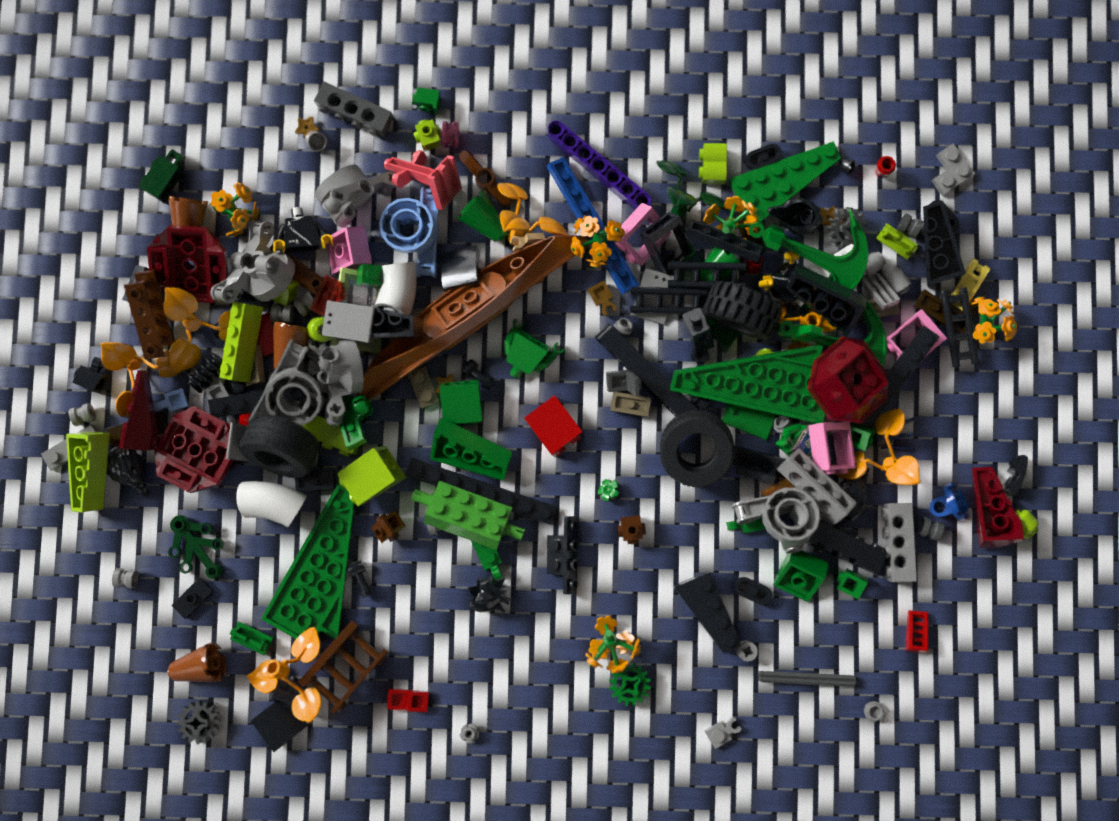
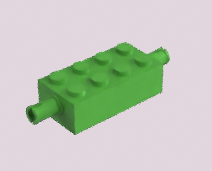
(467, 515)

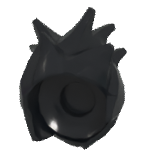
(488, 595)

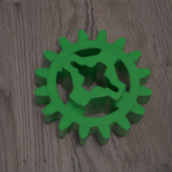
(621, 689)

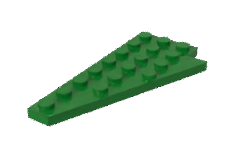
(761, 382)
(317, 578)

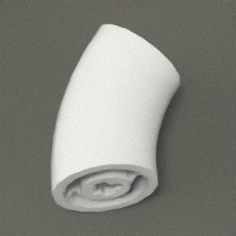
(397, 288)
(269, 501)

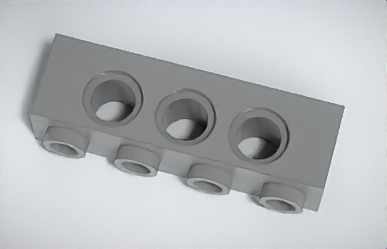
(810, 478)
(906, 551)

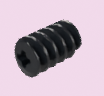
(205, 372)

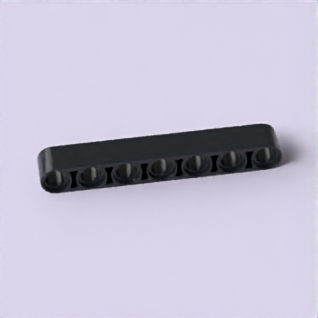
(650, 377)

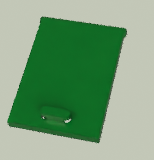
(749, 420)

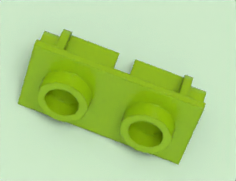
(897, 241)

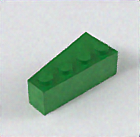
(468, 451)

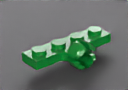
(351, 426)

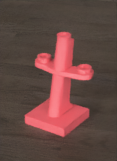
(443, 180)

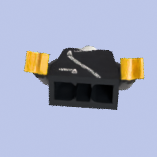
(300, 234)
(775, 285)

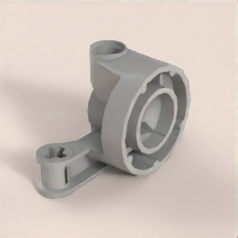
(348, 190)
(256, 268)
(342, 371)
(286, 375)
(792, 500)

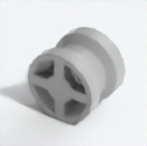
(744, 649)

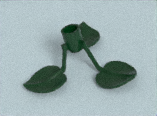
(681, 200)

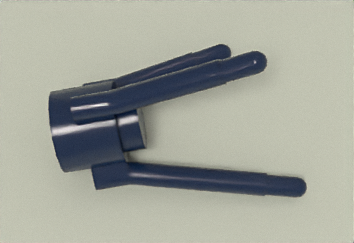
(880, 439)

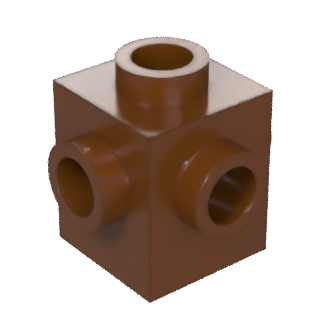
(626, 523)
(388, 526)

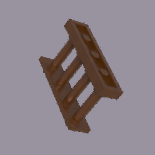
(148, 314)
(324, 664)

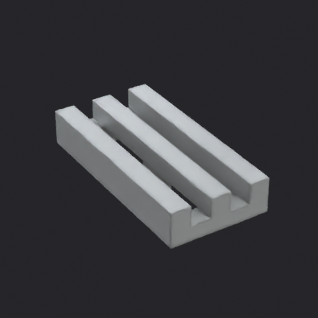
(883, 289)

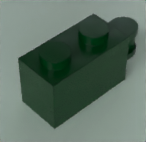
(163, 176)

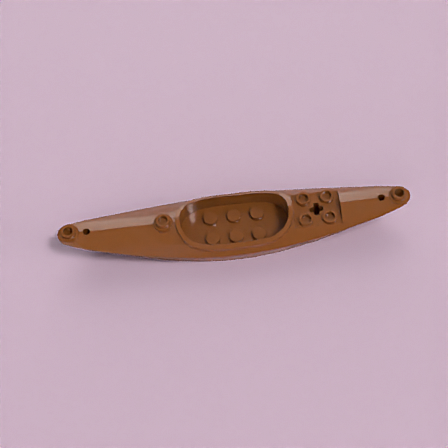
(468, 309)

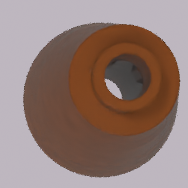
(187, 211)
(283, 333)
(200, 665)

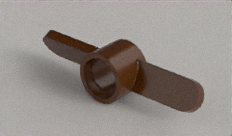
(477, 170)

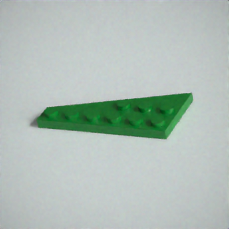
(783, 179)

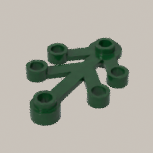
(194, 545)

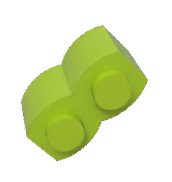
(713, 163)

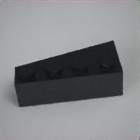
(941, 249)
(827, 298)
(393, 325)
(847, 548)
(708, 607)

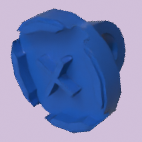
(954, 503)

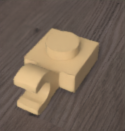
(529, 239)

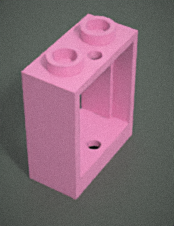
(633, 222)
(920, 319)
(842, 442)

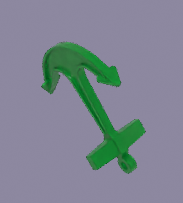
(844, 269)
(810, 333)

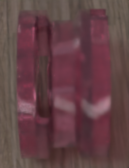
(450, 134)

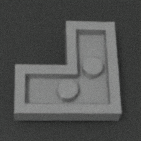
(956, 170)

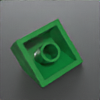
(801, 574)

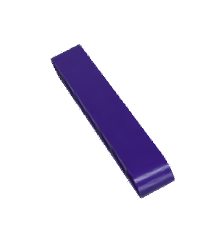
(594, 159)

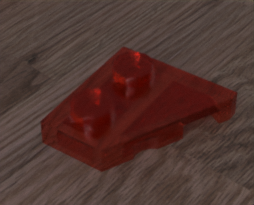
(330, 290)

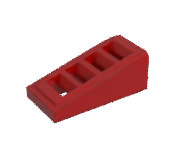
(909, 647)

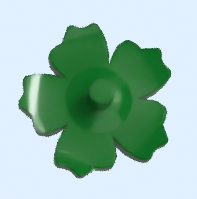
(609, 490)

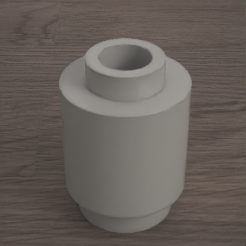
(875, 263)
(897, 280)

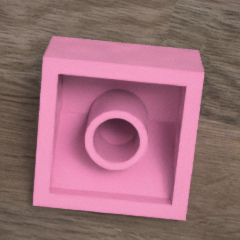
(349, 249)

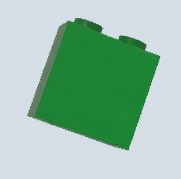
(461, 402)

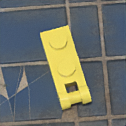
(970, 281)

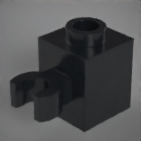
(91, 377)

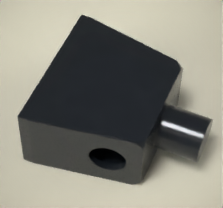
(695, 326)

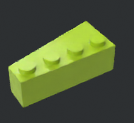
(87, 469)

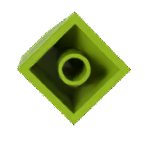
(371, 475)

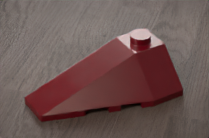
(142, 428)
(994, 514)

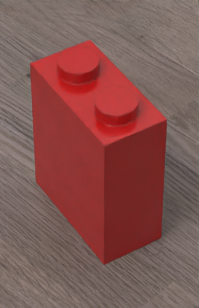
(553, 426)

